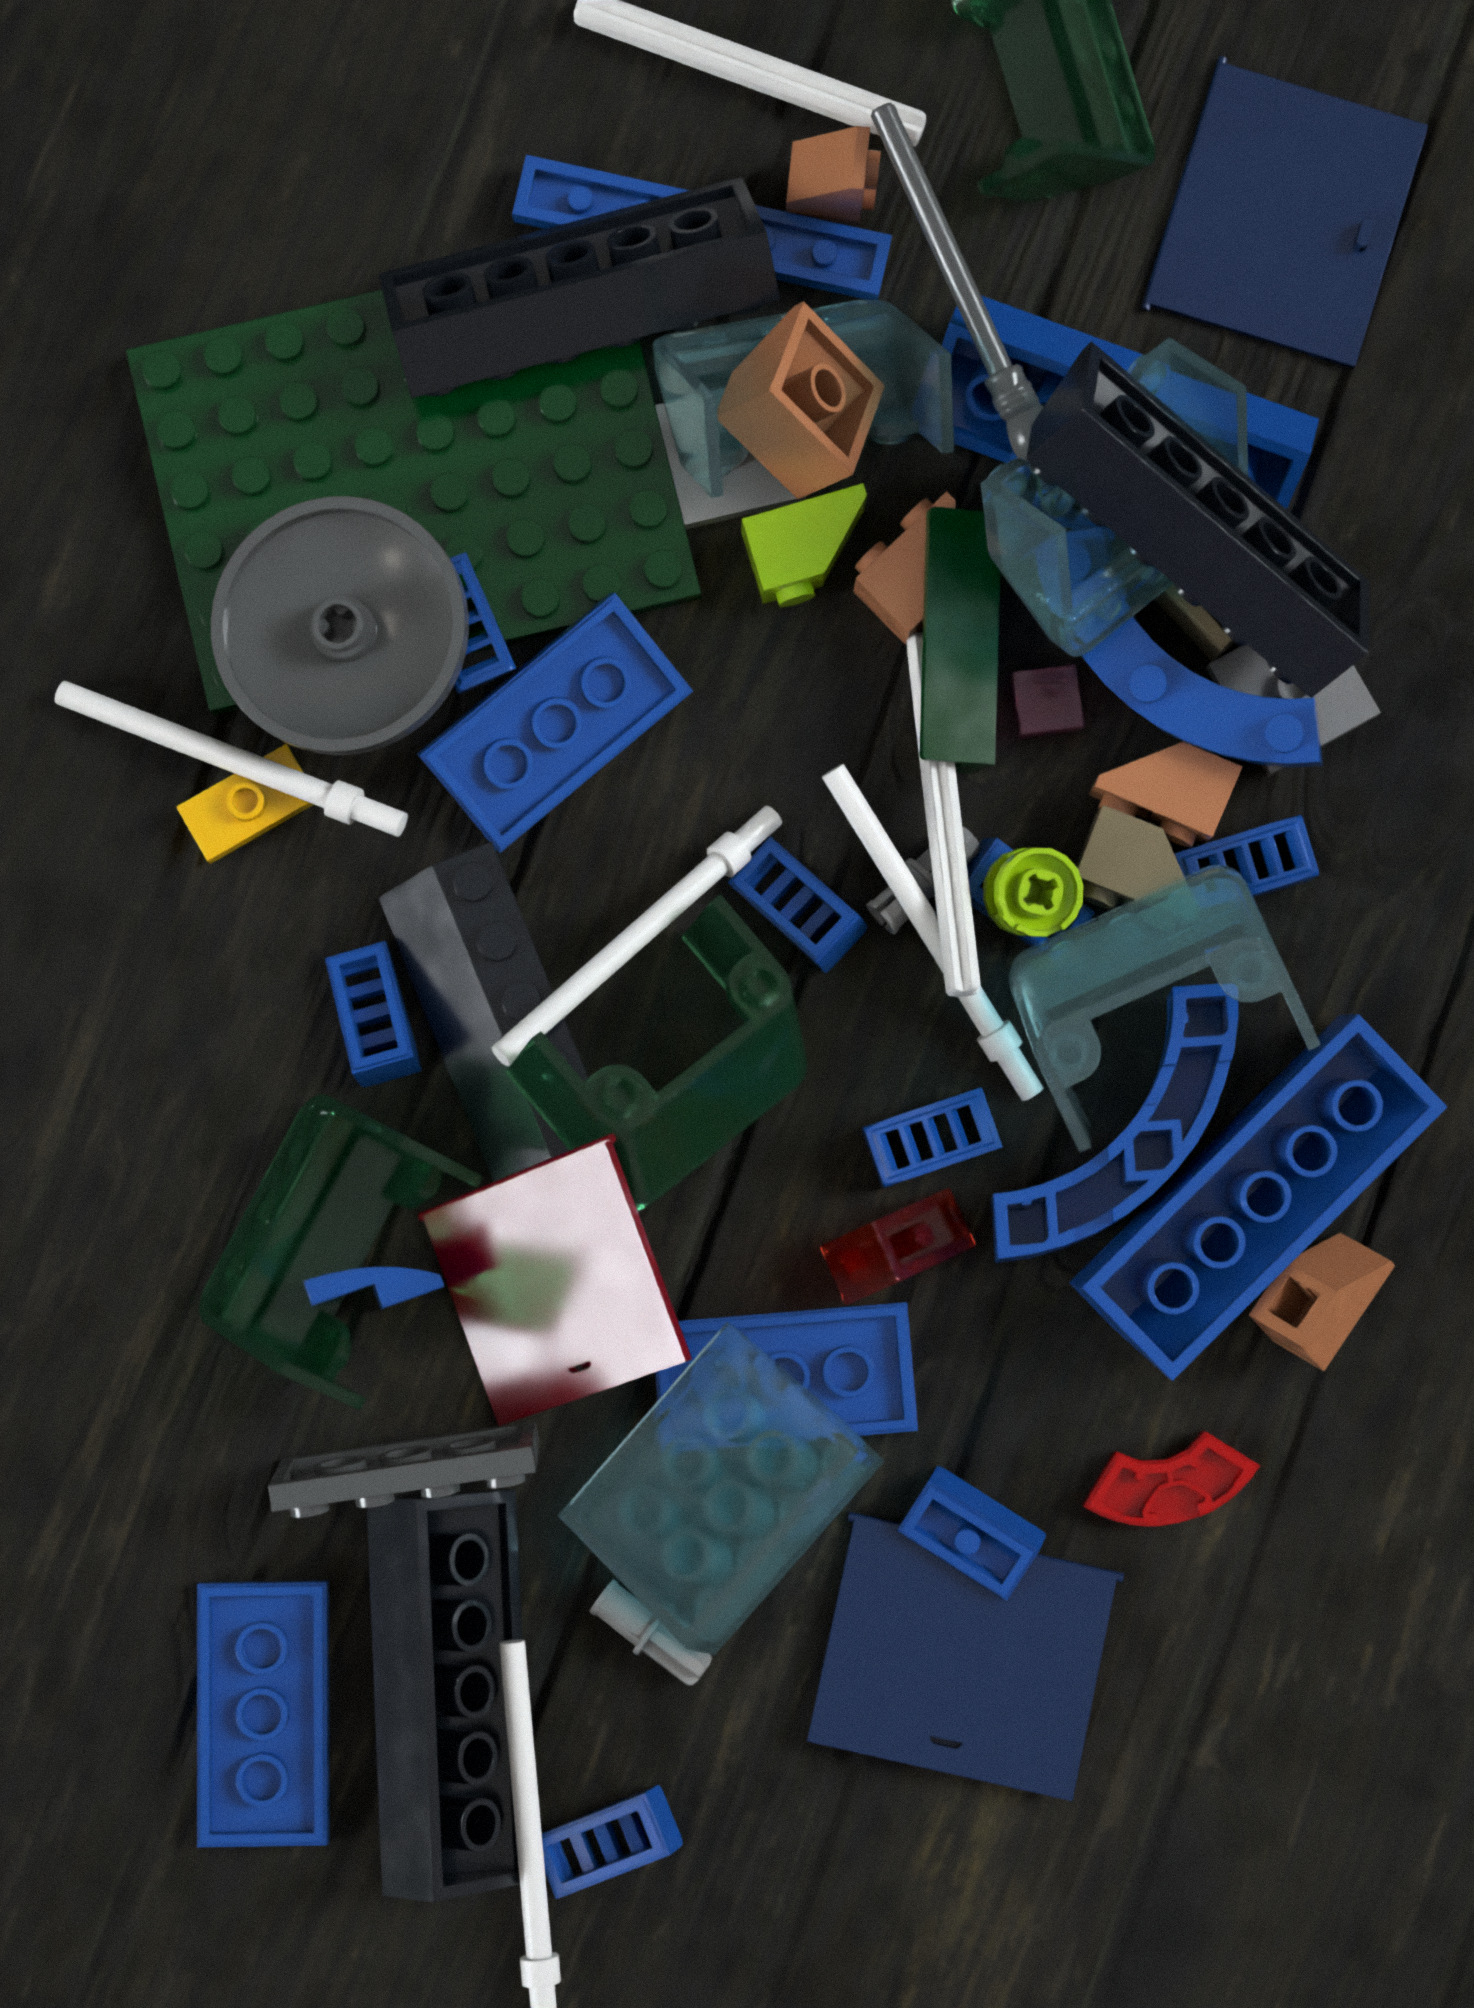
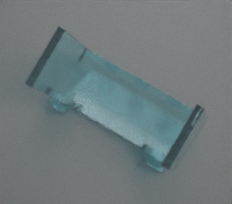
(698, 364)
(1133, 952)

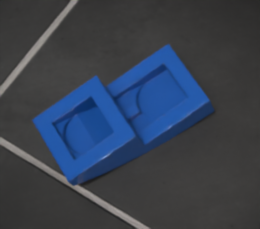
(389, 1284)

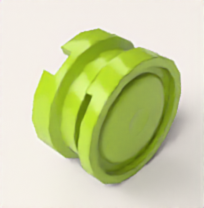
(1033, 891)

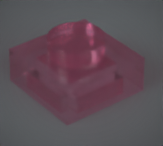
(1047, 701)

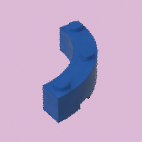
(1203, 712)
(1151, 1148)

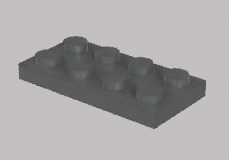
(425, 1464)

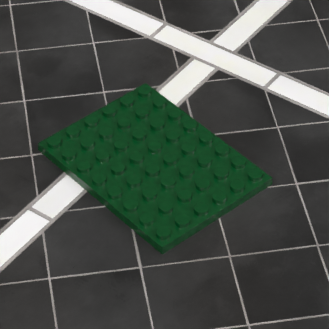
(536, 475)

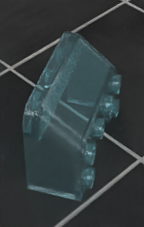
(1063, 566)

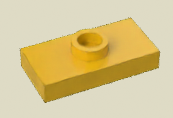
(239, 810)

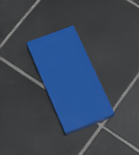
(555, 722)
(845, 1356)
(263, 1714)

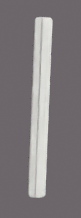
(741, 64)
(946, 855)

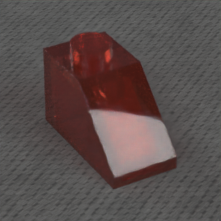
(897, 1246)

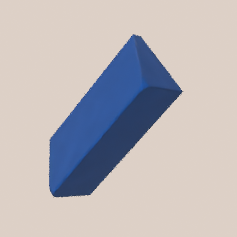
(972, 1532)

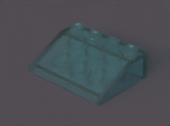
(719, 1490)

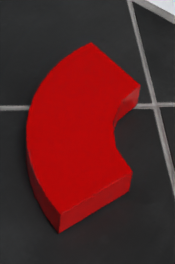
(1172, 1487)

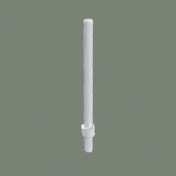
(339, 799)
(724, 857)
(997, 1037)
(540, 1965)

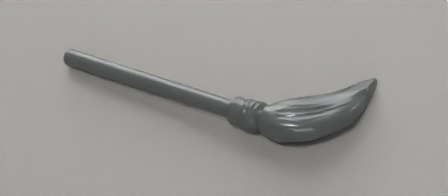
(1006, 382)

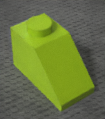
(800, 543)

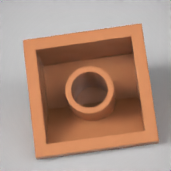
(802, 403)

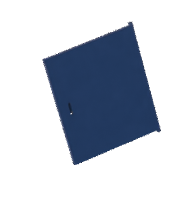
(1277, 211)
(947, 1662)

